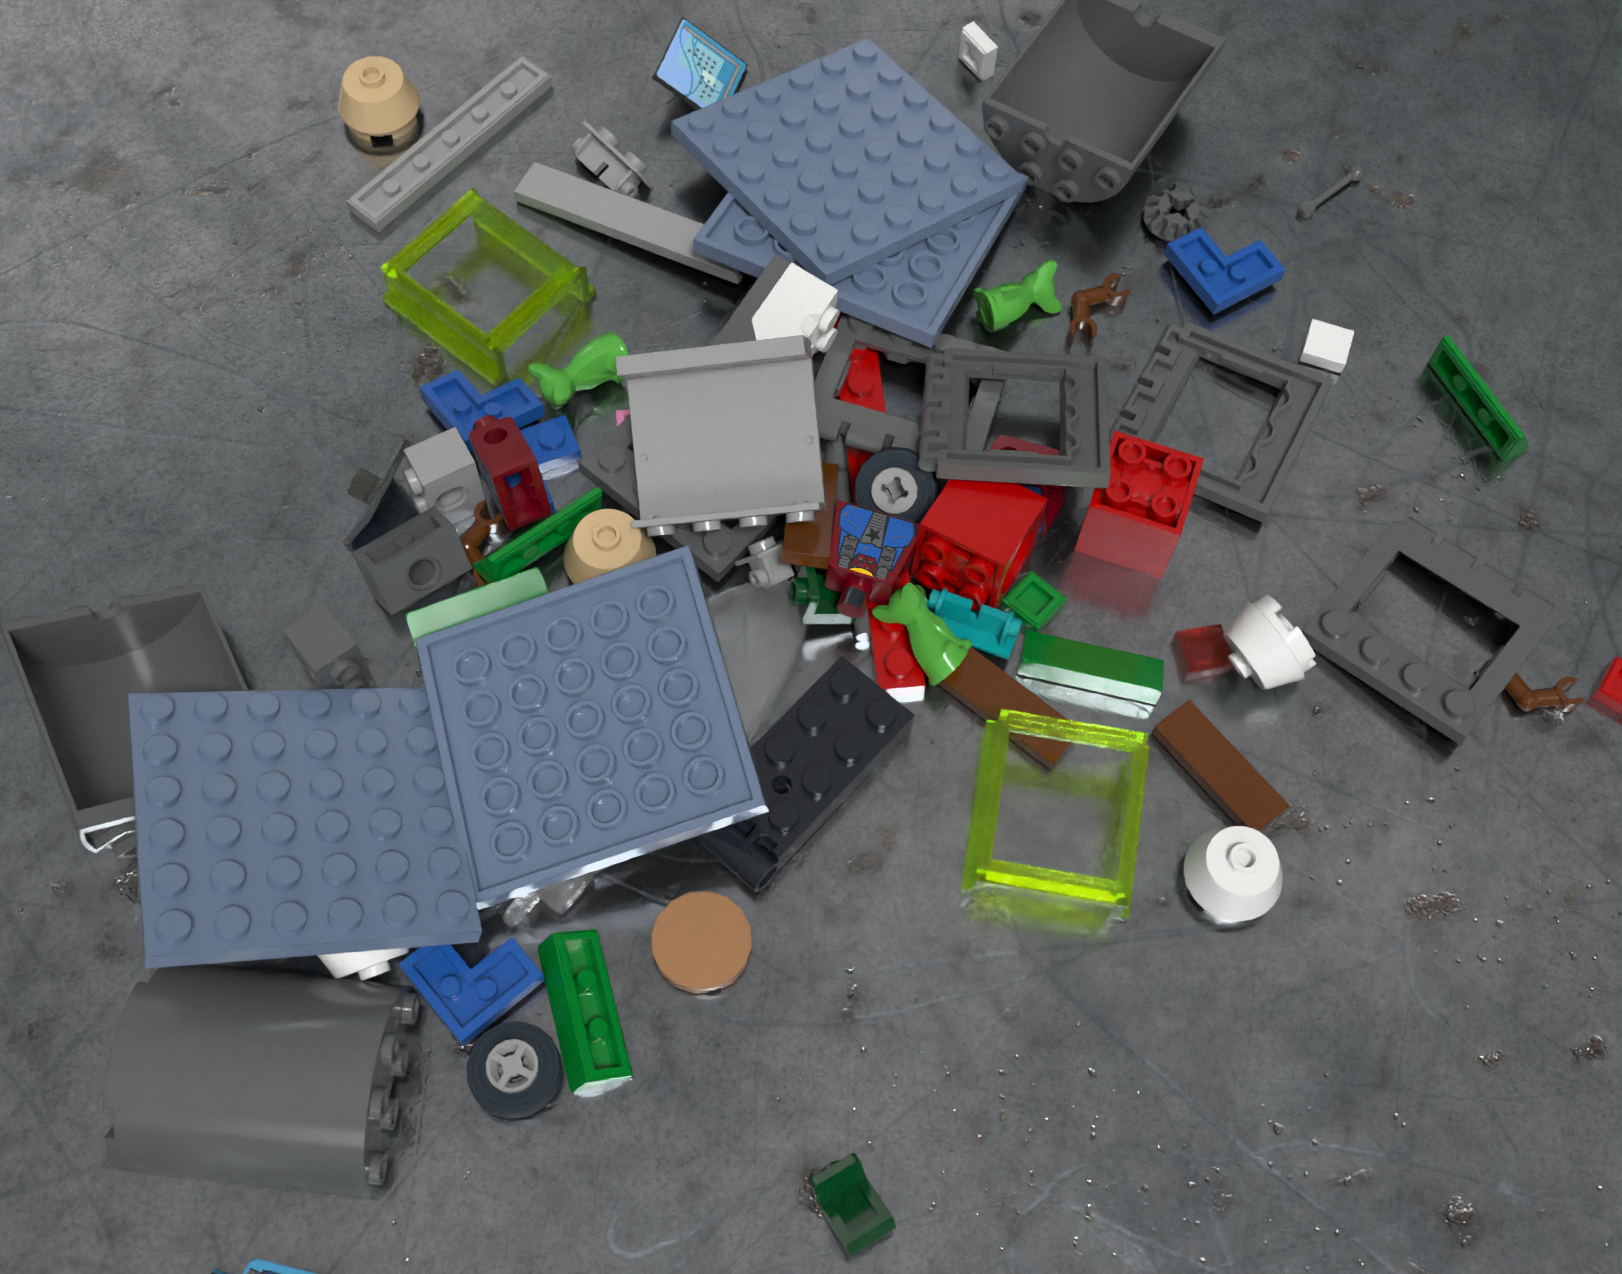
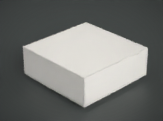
(978, 51)
(1326, 346)

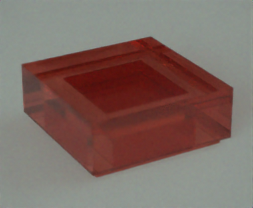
(1203, 651)

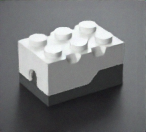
(785, 304)

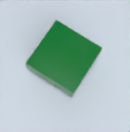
(1033, 602)

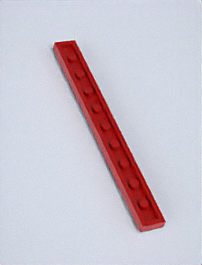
(892, 654)

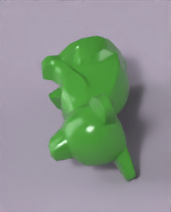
(1012, 299)
(588, 369)
(931, 639)

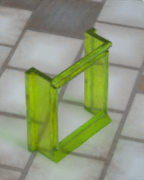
(448, 327)
(983, 870)

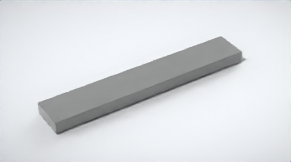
(449, 143)
(618, 217)

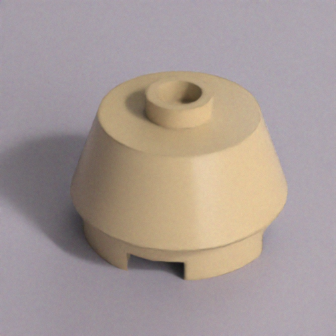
(378, 98)
(604, 544)

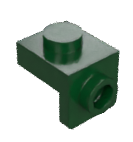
(815, 600)
(851, 1204)

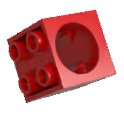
(1144, 506)
(977, 539)

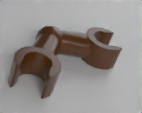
(1083, 299)
(477, 533)
(1531, 699)

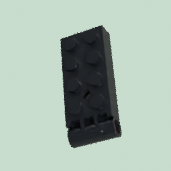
(821, 757)

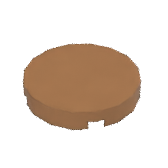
(701, 942)

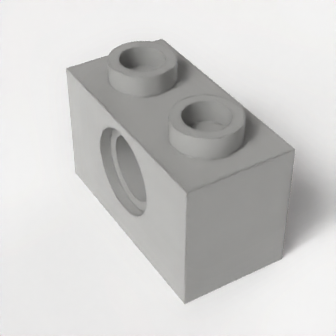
(443, 476)

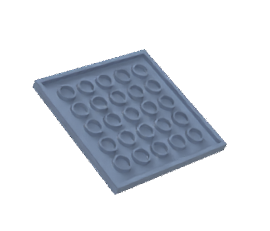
(846, 160)
(902, 294)
(588, 727)
(293, 826)

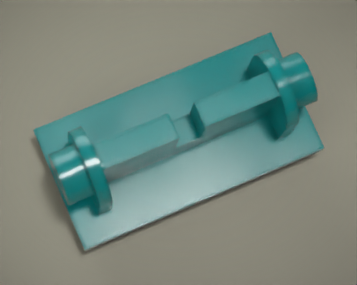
(986, 628)

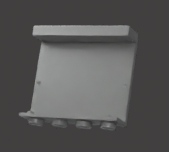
(725, 434)

